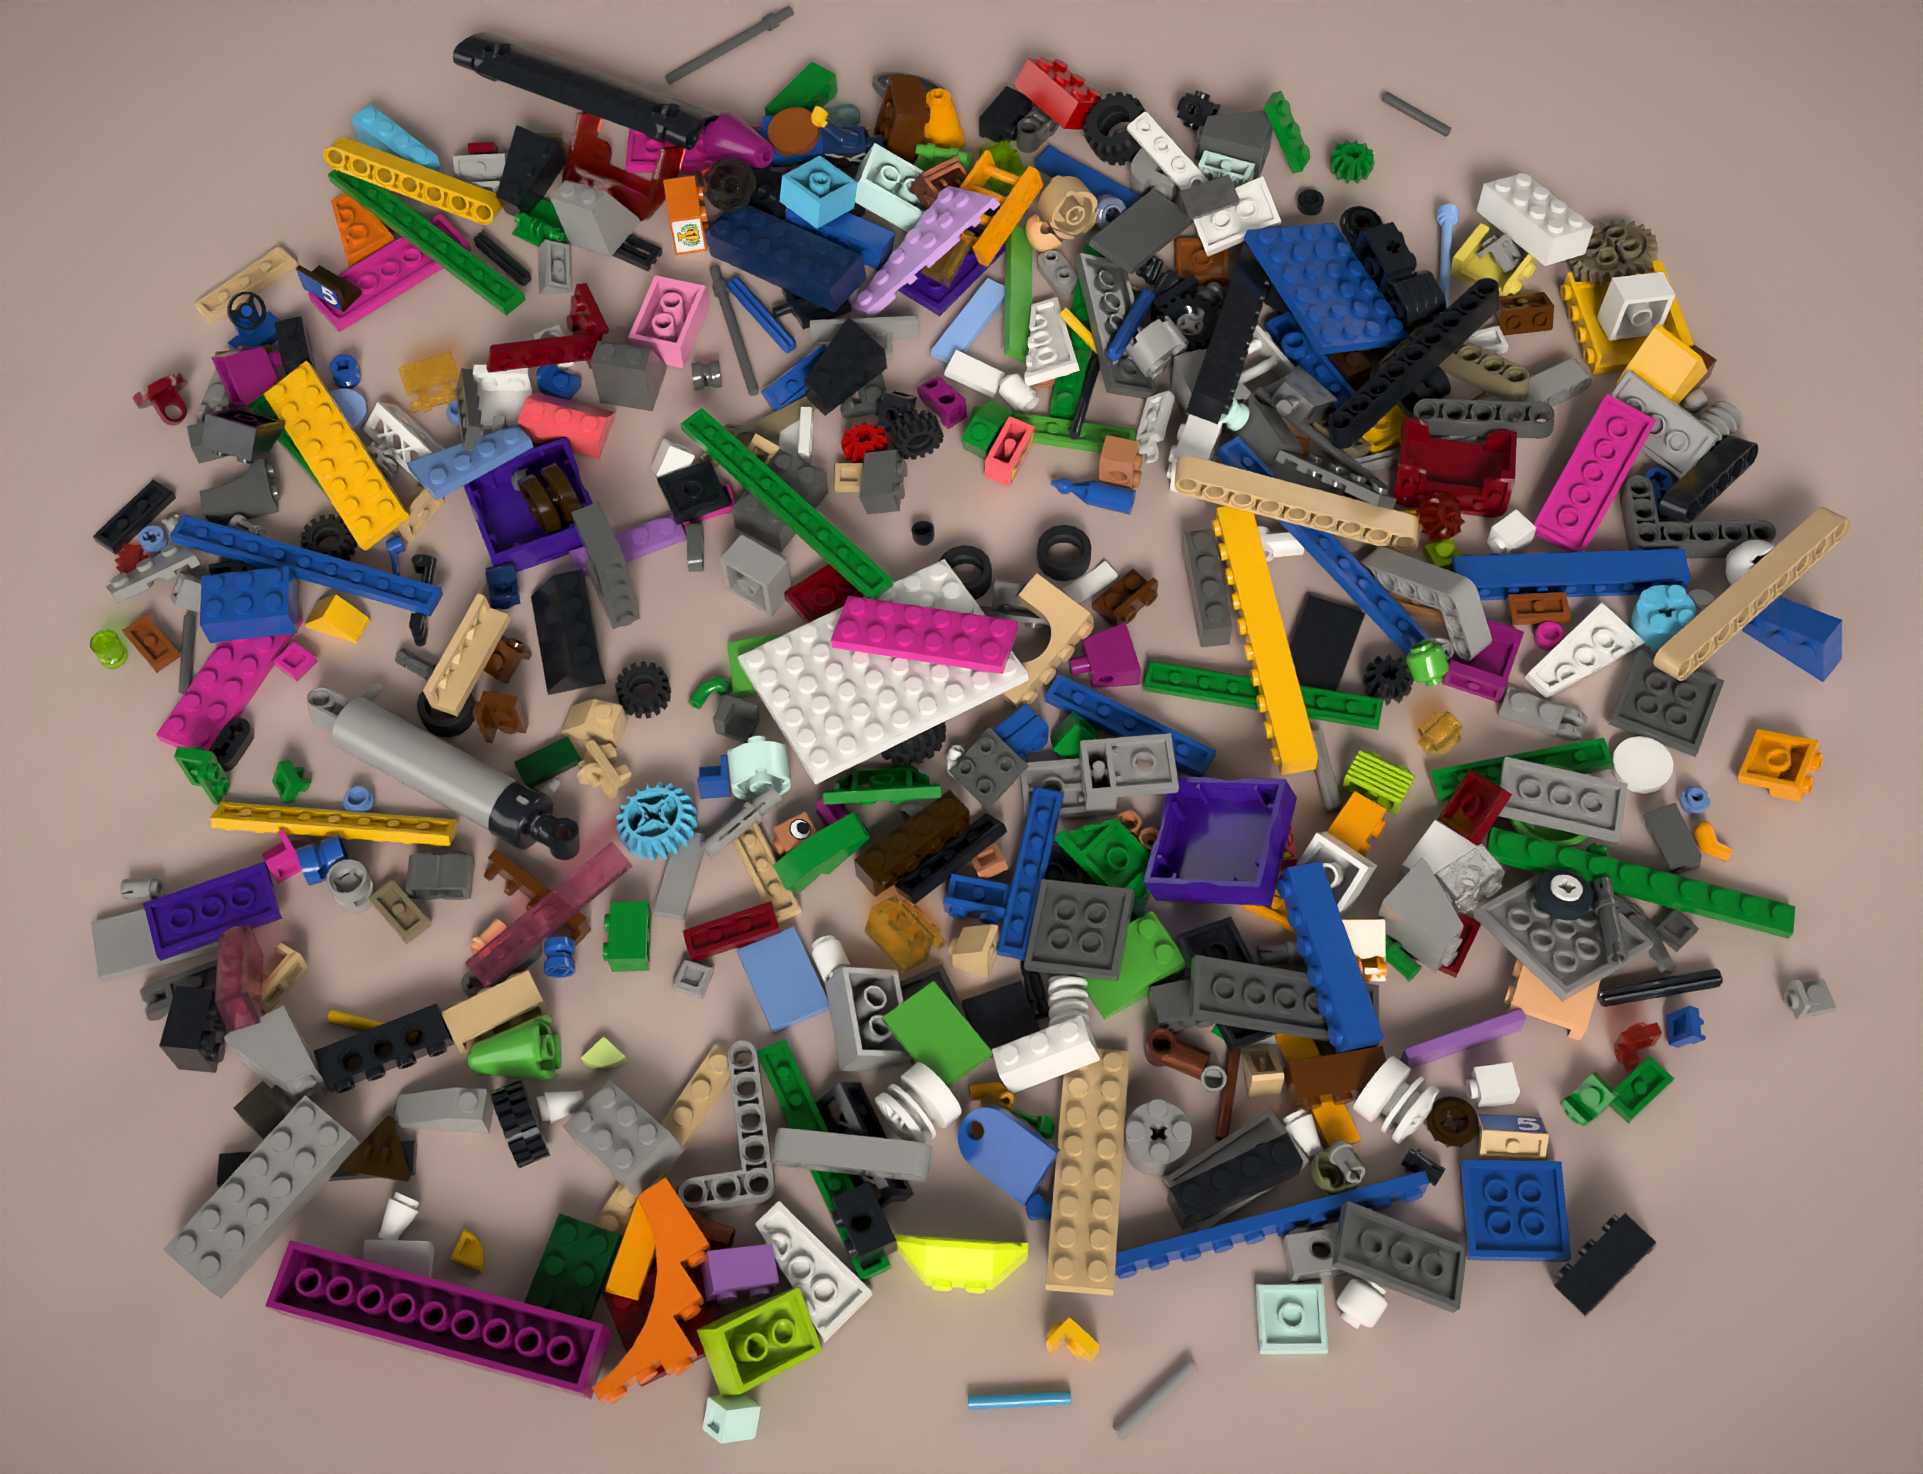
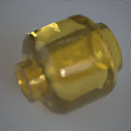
(1439, 733)

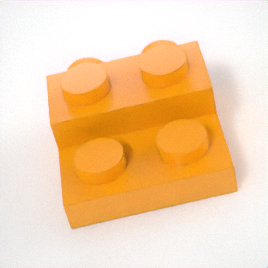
(1781, 764)

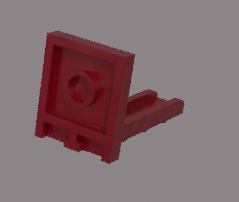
(587, 329)

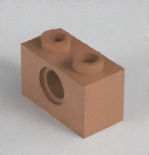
(1120, 462)

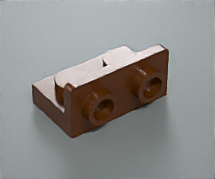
(1525, 313)
(1126, 598)
(499, 712)

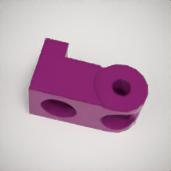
(943, 401)

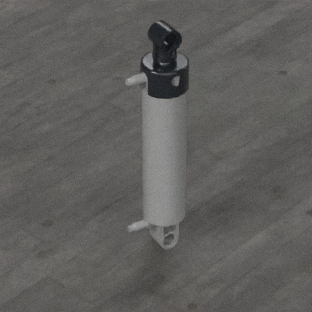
(444, 772)

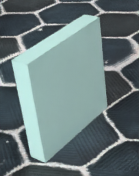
(1291, 1318)

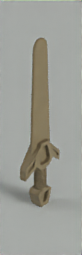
(766, 426)

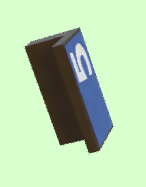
(328, 287)

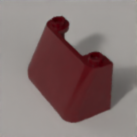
(1473, 472)

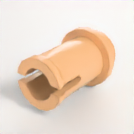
(489, 934)

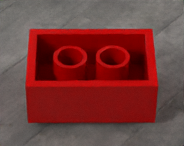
(1057, 91)

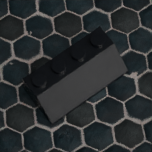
(567, 633)

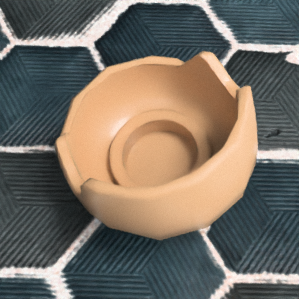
(1039, 236)

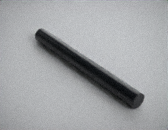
(1085, 398)

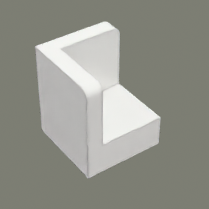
(671, 458)

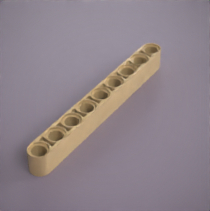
(1296, 504)
(1751, 593)

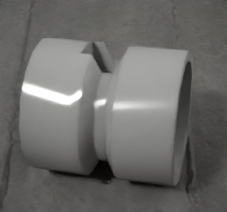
(350, 886)

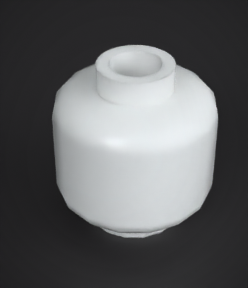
(1362, 1303)

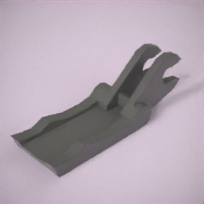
(1658, 951)

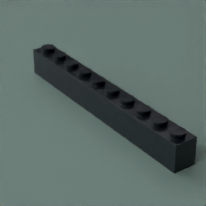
(1230, 339)

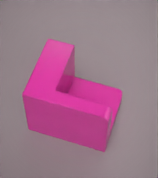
(282, 859)

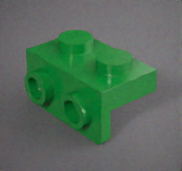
(204, 771)

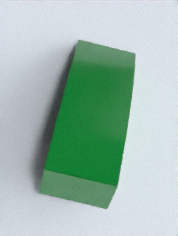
(821, 853)

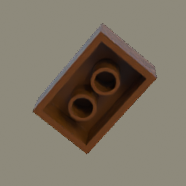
(903, 116)

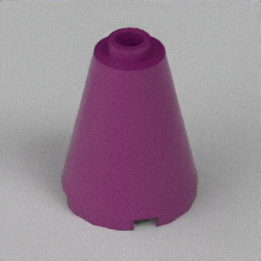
(736, 139)

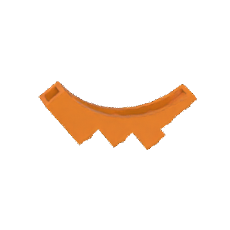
(675, 1296)

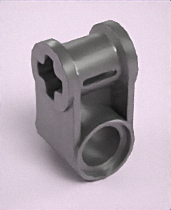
(1034, 130)

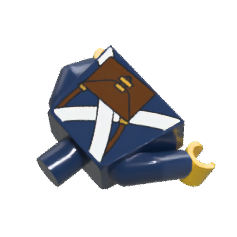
(844, 145)

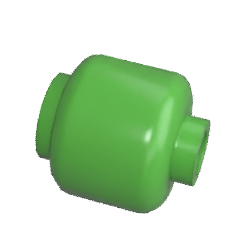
(1427, 662)

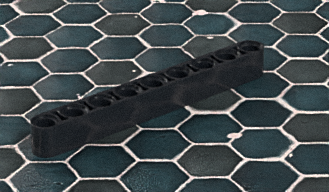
(1413, 363)

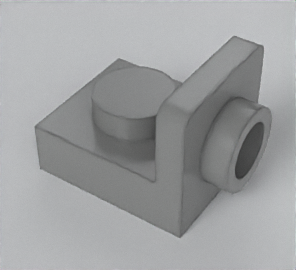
(1504, 252)
(1808, 998)

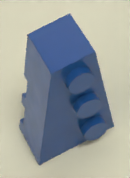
(1799, 635)

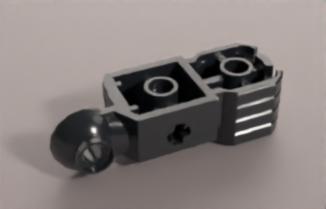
(1391, 265)

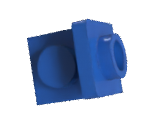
(557, 382)

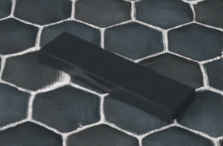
(950, 858)

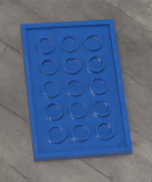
(1326, 287)

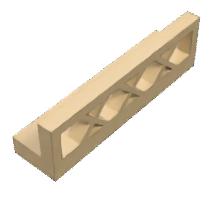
(466, 656)

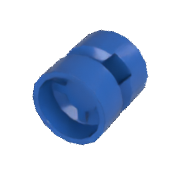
(318, 860)

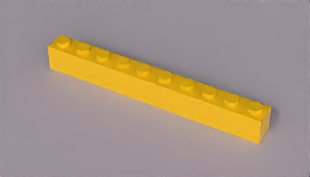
(1265, 641)

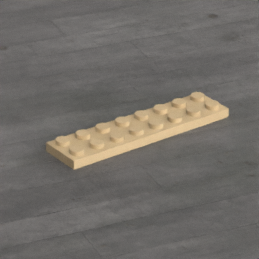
(1088, 1177)

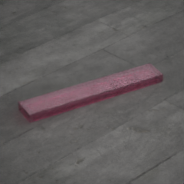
(548, 914)

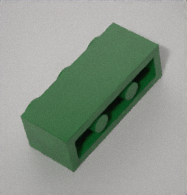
(809, 89)

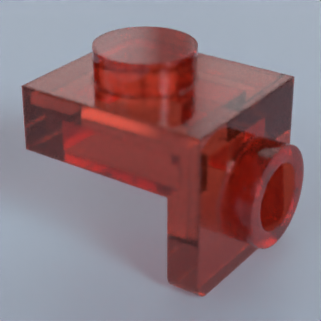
(1635, 1038)

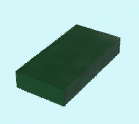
(548, 762)

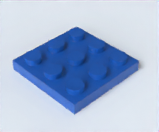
(1515, 1211)

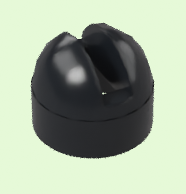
(923, 533)

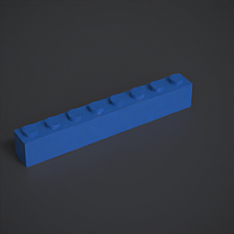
(1575, 572)

